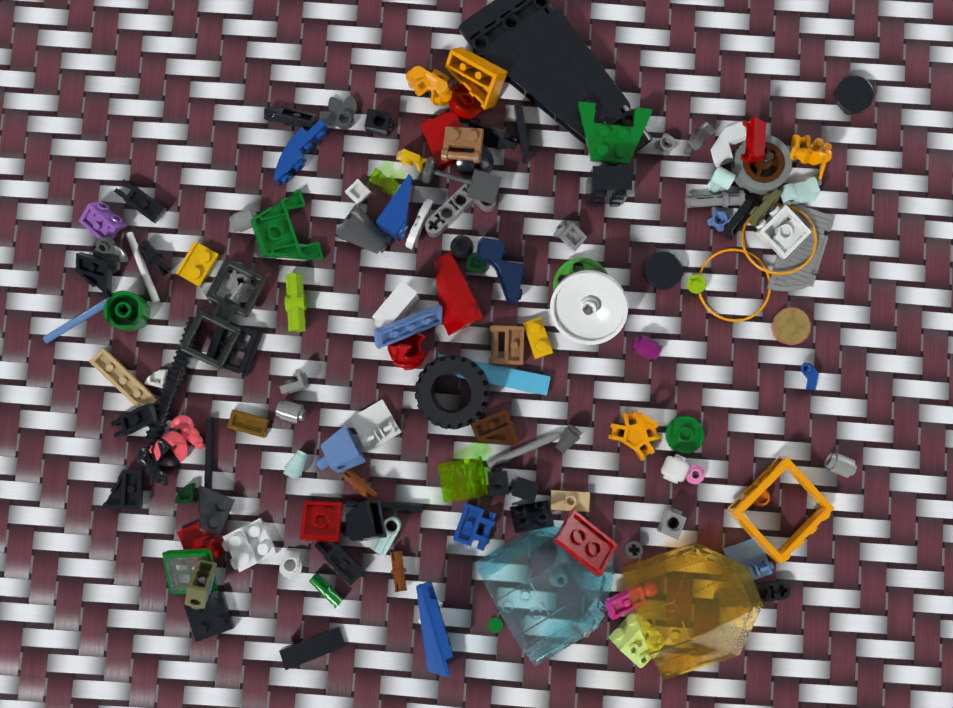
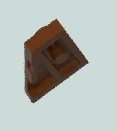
(495, 429)

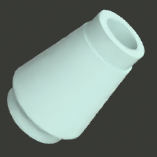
(296, 465)

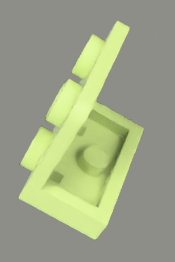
(631, 641)

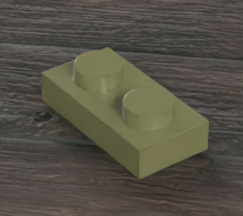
(769, 201)

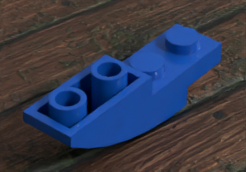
(292, 155)

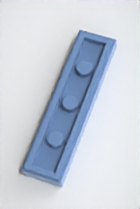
(408, 326)

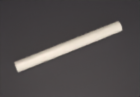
(142, 267)

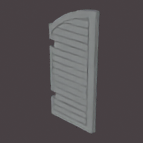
(802, 277)

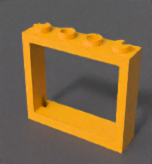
(738, 507)

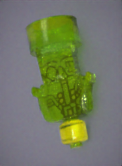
(389, 185)

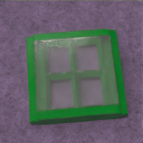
(180, 566)

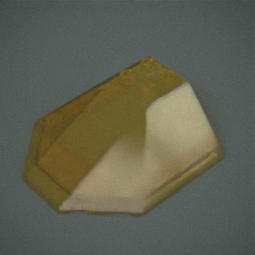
(692, 607)

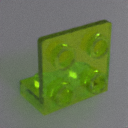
(462, 479)

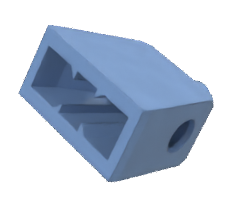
(340, 452)

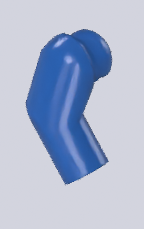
(811, 374)

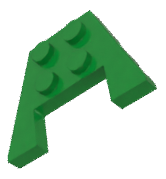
(612, 142)
(276, 233)

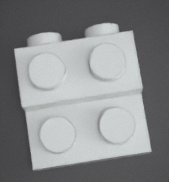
(782, 230)
(249, 545)

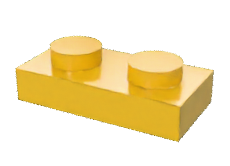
(537, 338)

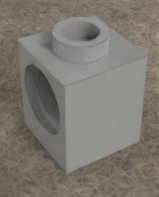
(675, 531)

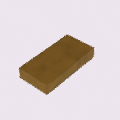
(248, 423)

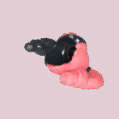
(170, 448)

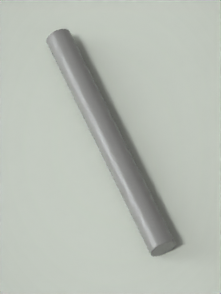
(523, 449)

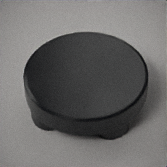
(853, 95)
(663, 270)

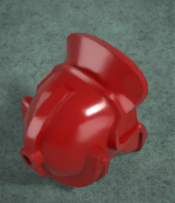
(407, 352)

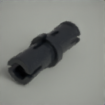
(154, 257)

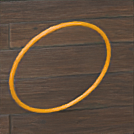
(787, 272)
(742, 319)

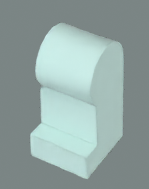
(800, 192)

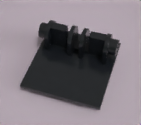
(531, 516)

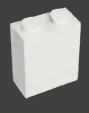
(396, 305)

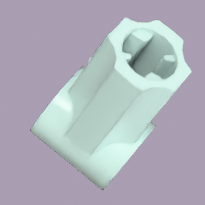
(721, 180)
(382, 545)

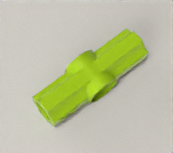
(295, 302)

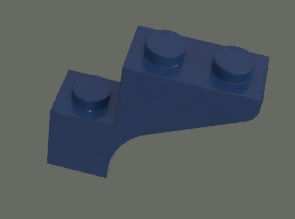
(508, 273)

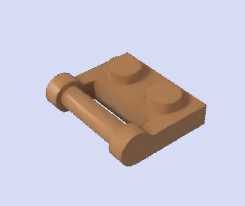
(462, 138)
(512, 347)

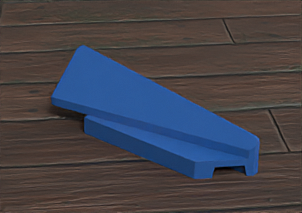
(434, 632)

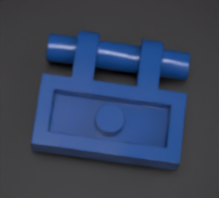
(469, 524)

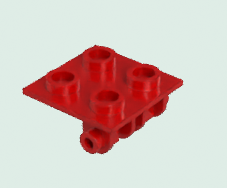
(195, 539)

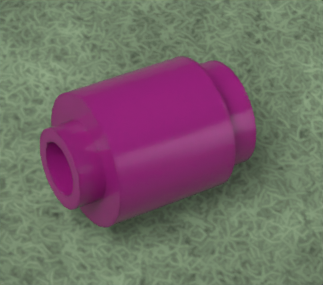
(646, 347)

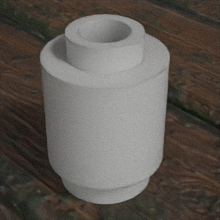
(241, 220)
(290, 411)
(840, 464)

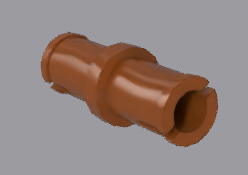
(359, 484)
(398, 571)

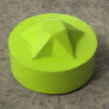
(696, 284)

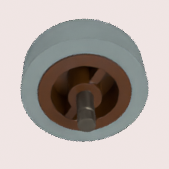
(763, 175)

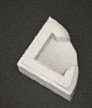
(157, 378)

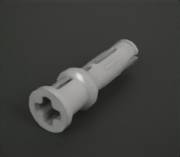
(724, 199)

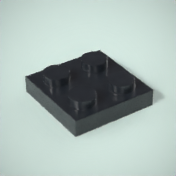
(212, 619)

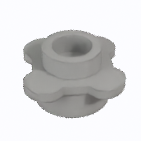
(666, 138)

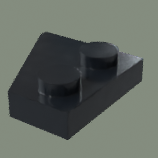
(96, 271)
(127, 491)
(213, 510)

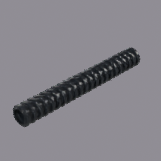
(171, 387)

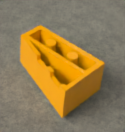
(477, 75)

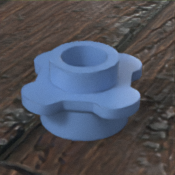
(717, 214)

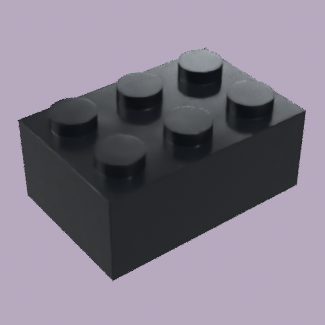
(608, 185)

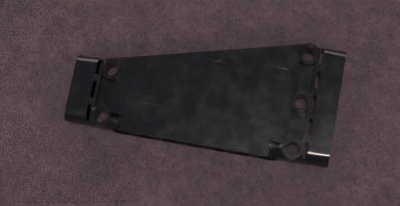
(548, 63)

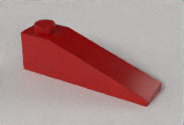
(454, 296)

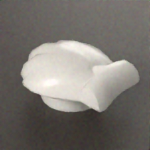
(290, 564)

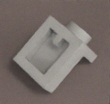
(570, 234)
(293, 386)

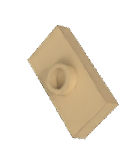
(569, 500)

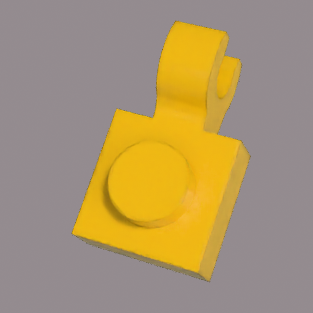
(409, 159)

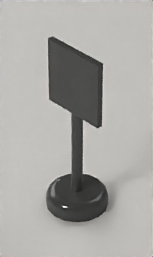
(482, 185)

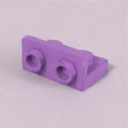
(101, 220)

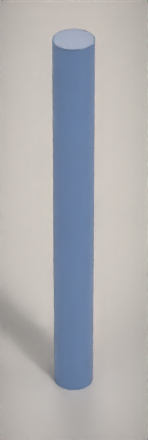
(74, 322)

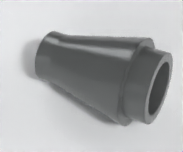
(569, 437)

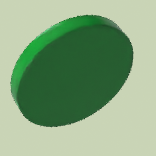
(495, 624)

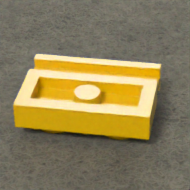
(198, 264)

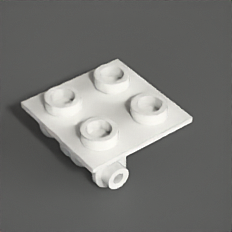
(375, 425)

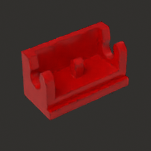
(754, 140)

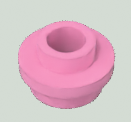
(701, 474)

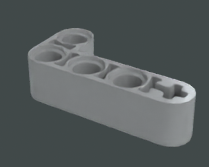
(455, 208)

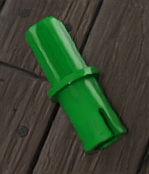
(326, 590)

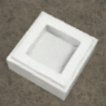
(358, 192)

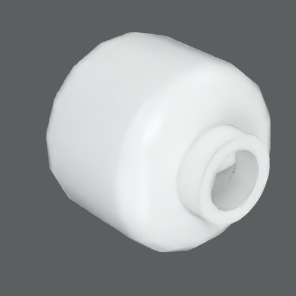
(675, 469)

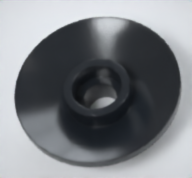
(466, 167)

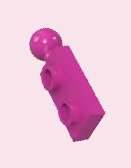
(619, 605)

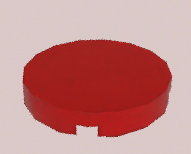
(464, 104)

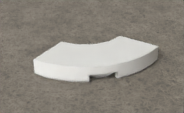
(416, 229)

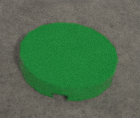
(684, 434)

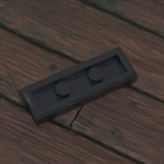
(521, 133)

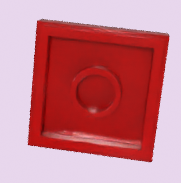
(321, 521)

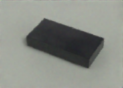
(738, 220)

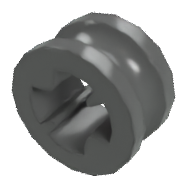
(629, 553)

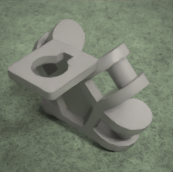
(231, 287)

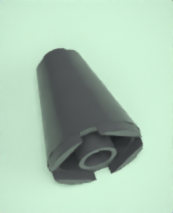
(362, 231)

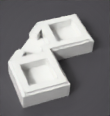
(730, 136)

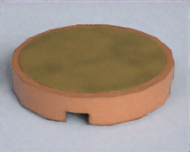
(791, 326)

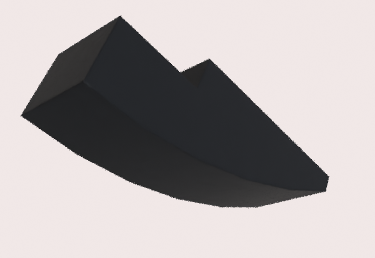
(311, 647)

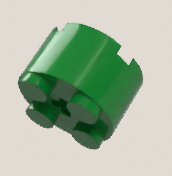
(123, 301)

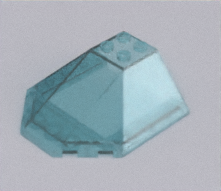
(544, 593)

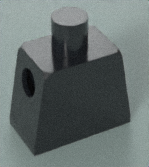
(365, 522)

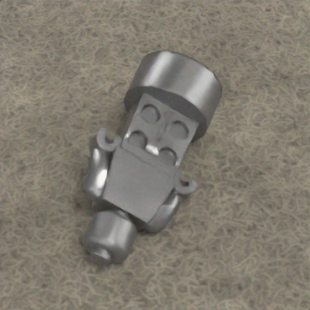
(696, 140)

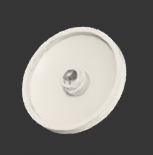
(589, 307)

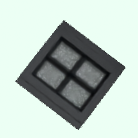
(243, 352)

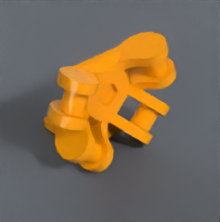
(439, 87)
(813, 153)
(636, 434)

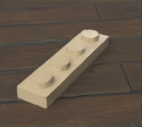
(122, 379)

